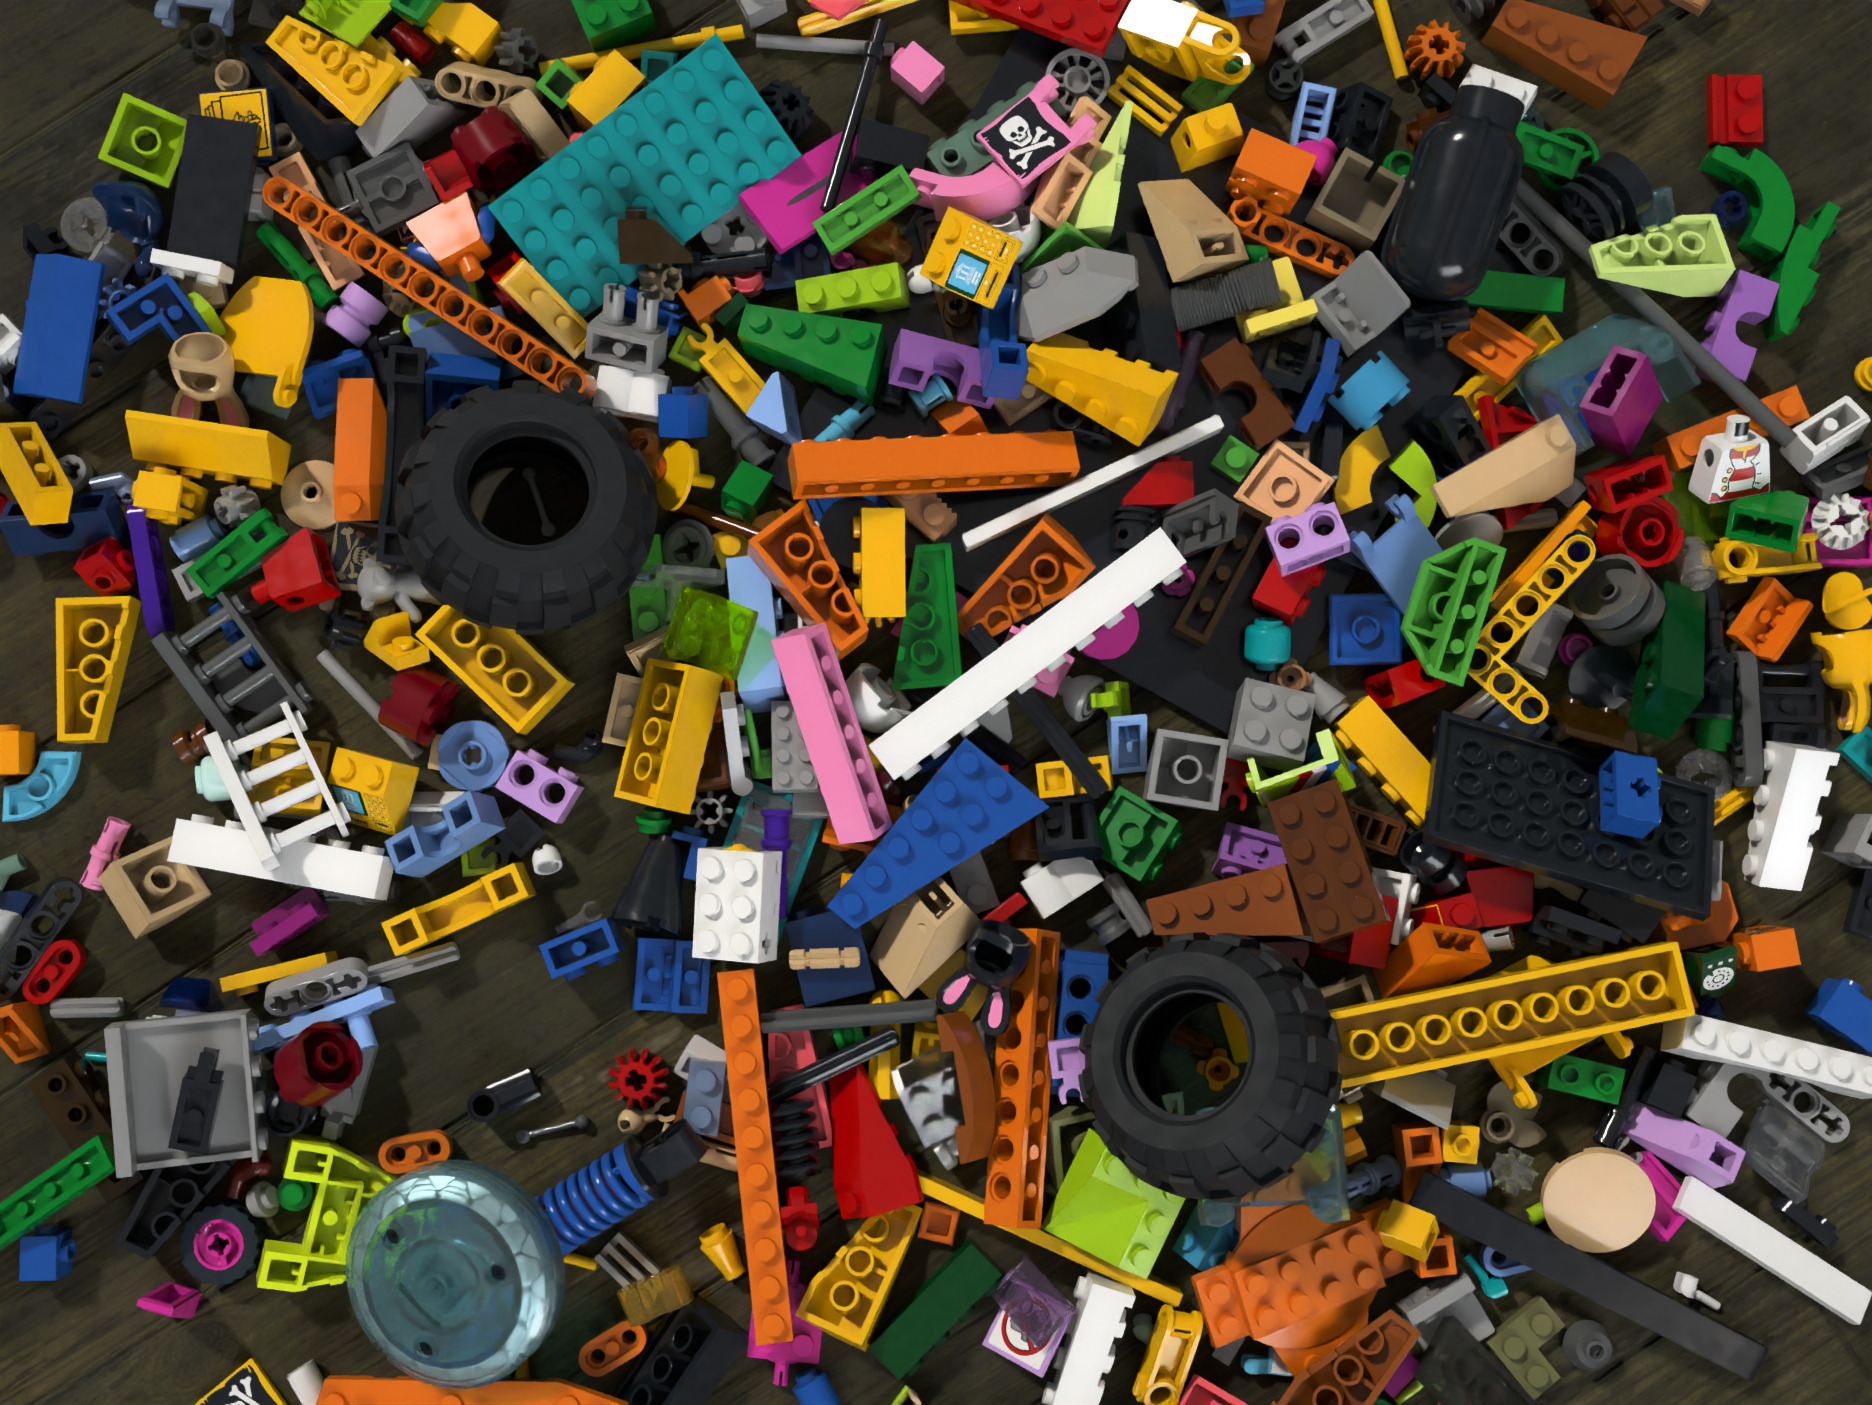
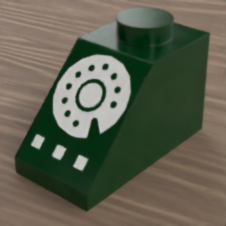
(1710, 968)

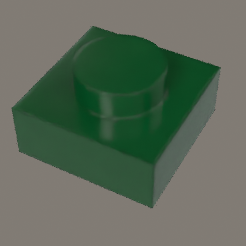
(731, 314)

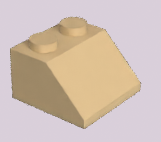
(151, 889)

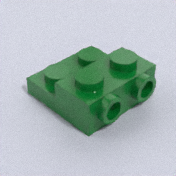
(1137, 836)

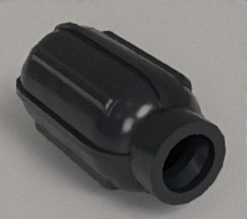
(1456, 196)

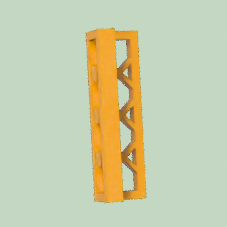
(1572, 519)

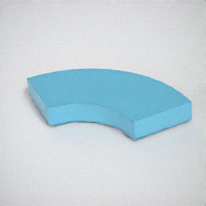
(43, 787)

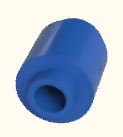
(815, 1388)

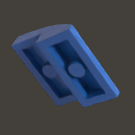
(669, 977)

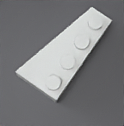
(1786, 814)
(1089, 1340)

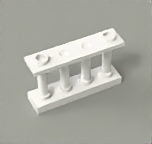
(255, 813)

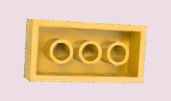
(498, 667)
(669, 735)

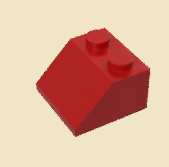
(1364, 947)

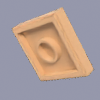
(1283, 483)

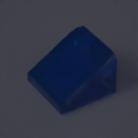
(186, 993)

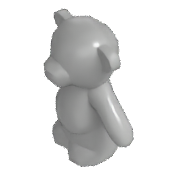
(381, 584)

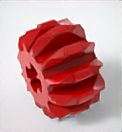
(643, 1067)

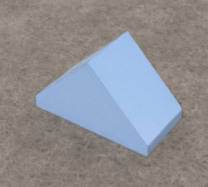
(777, 410)
(1127, 743)

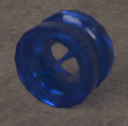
(1739, 209)

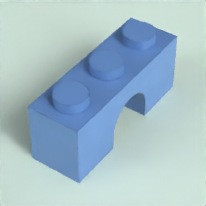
(426, 848)

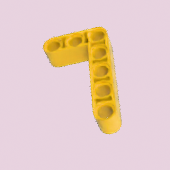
(1521, 624)

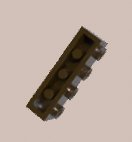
(80, 1113)

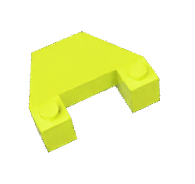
(341, 1192)

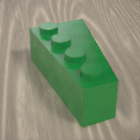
(818, 347)

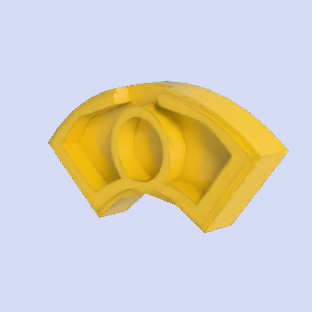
(1356, 470)

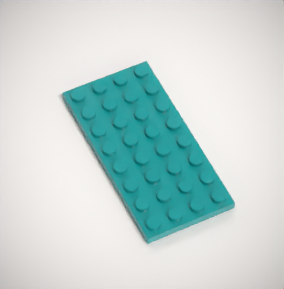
(673, 146)

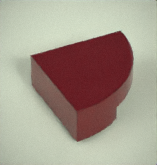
(889, 788)

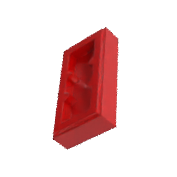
(1006, 908)

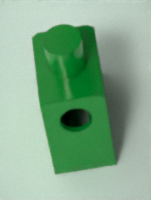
(1769, 519)

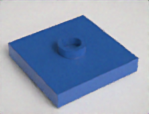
(1363, 630)

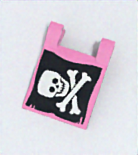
(1032, 135)

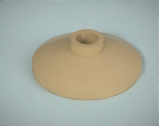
(315, 512)

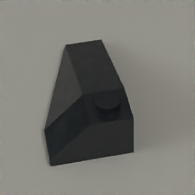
(306, 111)

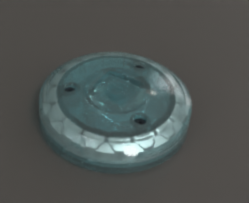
(455, 1273)

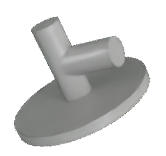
(1463, 527)

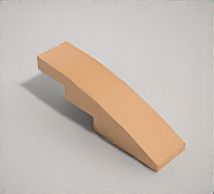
(1067, 177)
(335, 266)

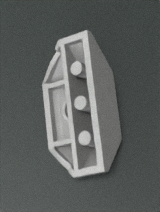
(1072, 291)

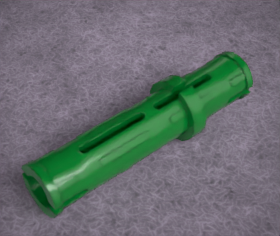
(297, 266)

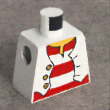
(1731, 464)

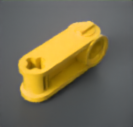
(1763, 561)
(1168, 1357)

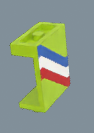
(1331, 767)

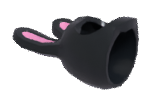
(995, 960)

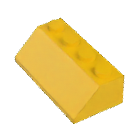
(208, 449)

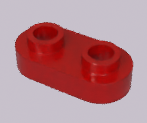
(55, 969)

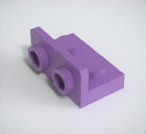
(1246, 851)

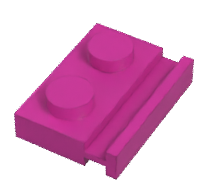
(1666, 1187)

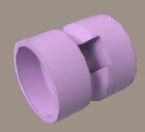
(355, 314)

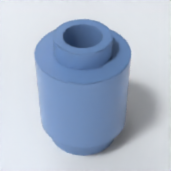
(197, 537)
(1468, 1177)

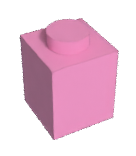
(916, 72)

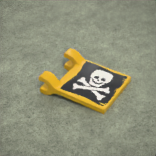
(245, 1387)

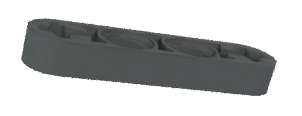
(1746, 734)

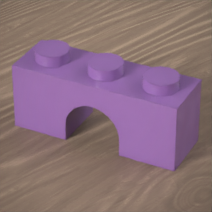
(1742, 299)
(920, 356)

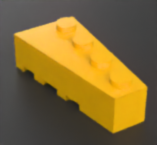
(1101, 385)
(91, 663)

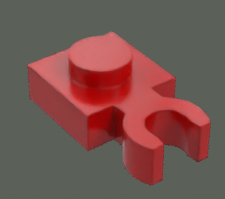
(1235, 778)

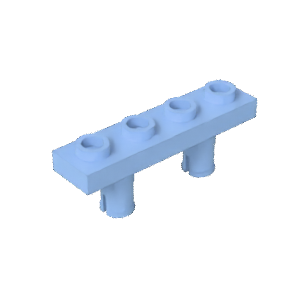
(352, 1011)

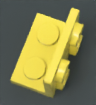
(1278, 317)

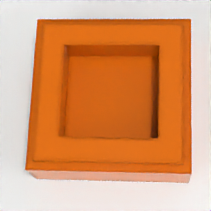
(938, 1222)

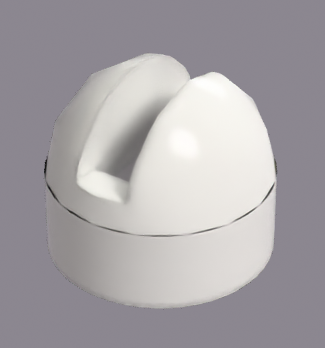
(917, 282)
(546, 860)

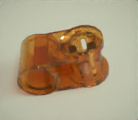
(884, 244)

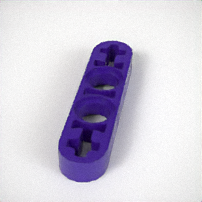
(150, 571)

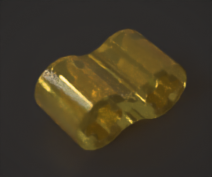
(655, 1295)

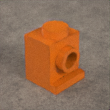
(707, 298)

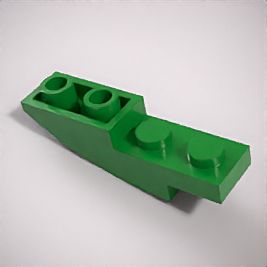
(1794, 271)

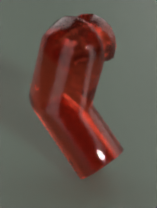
(246, 1170)

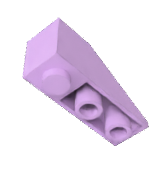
(1685, 1145)

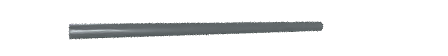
(1657, 316)

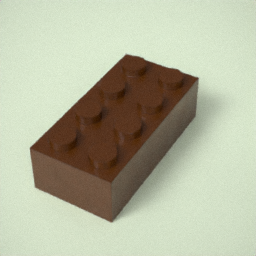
(1328, 862)

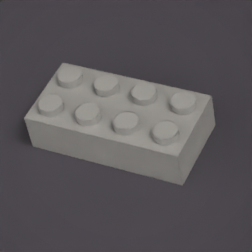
(790, 758)

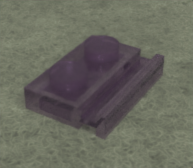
(1032, 1301)

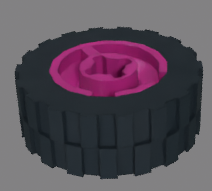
(201, 1242)

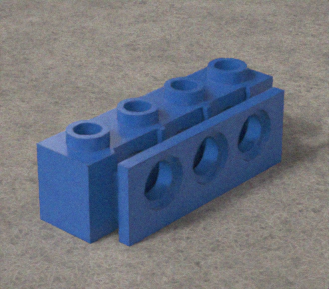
(1073, 965)

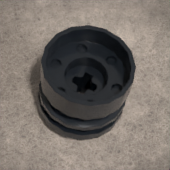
(1606, 197)

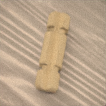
(824, 958)

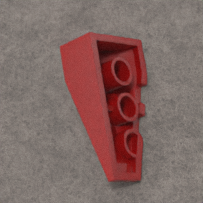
(868, 1162)

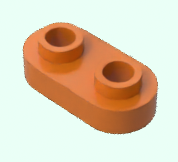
(416, 1150)
(615, 1347)

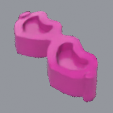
(845, 261)

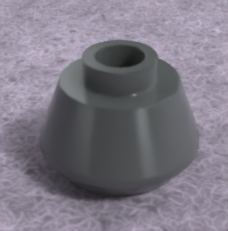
(1587, 1345)

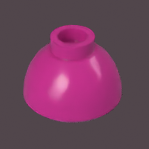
(1325, 162)

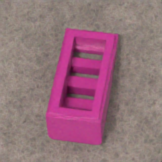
(171, 1300)

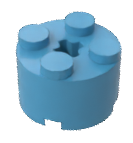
(1369, 391)

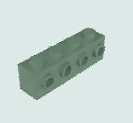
(963, 153)

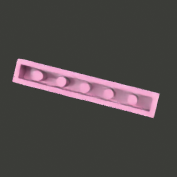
(832, 733)

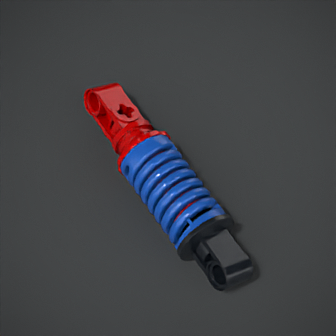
(618, 1183)

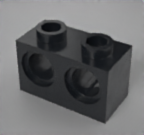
(1451, 432)

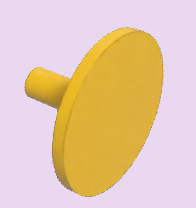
(680, 475)

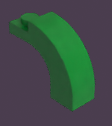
(1768, 197)

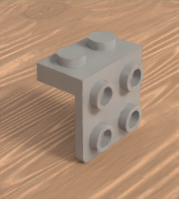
(1360, 303)

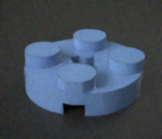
(453, 756)

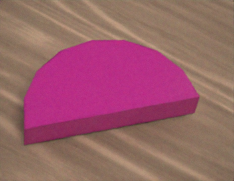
(1116, 640)

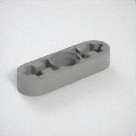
(305, 998)
(1817, 1106)

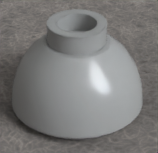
(1077, 694)

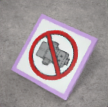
(1009, 1341)

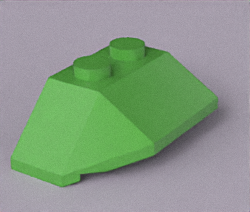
(1451, 607)

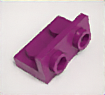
(288, 921)

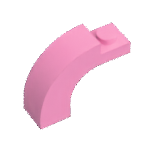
(980, 195)

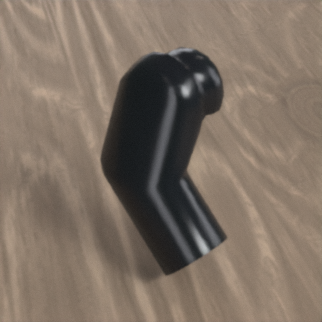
(583, 751)

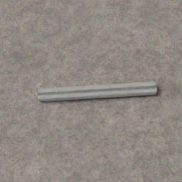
(406, 964)

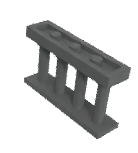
(198, 677)

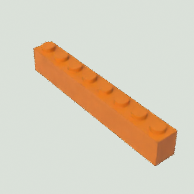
(932, 464)

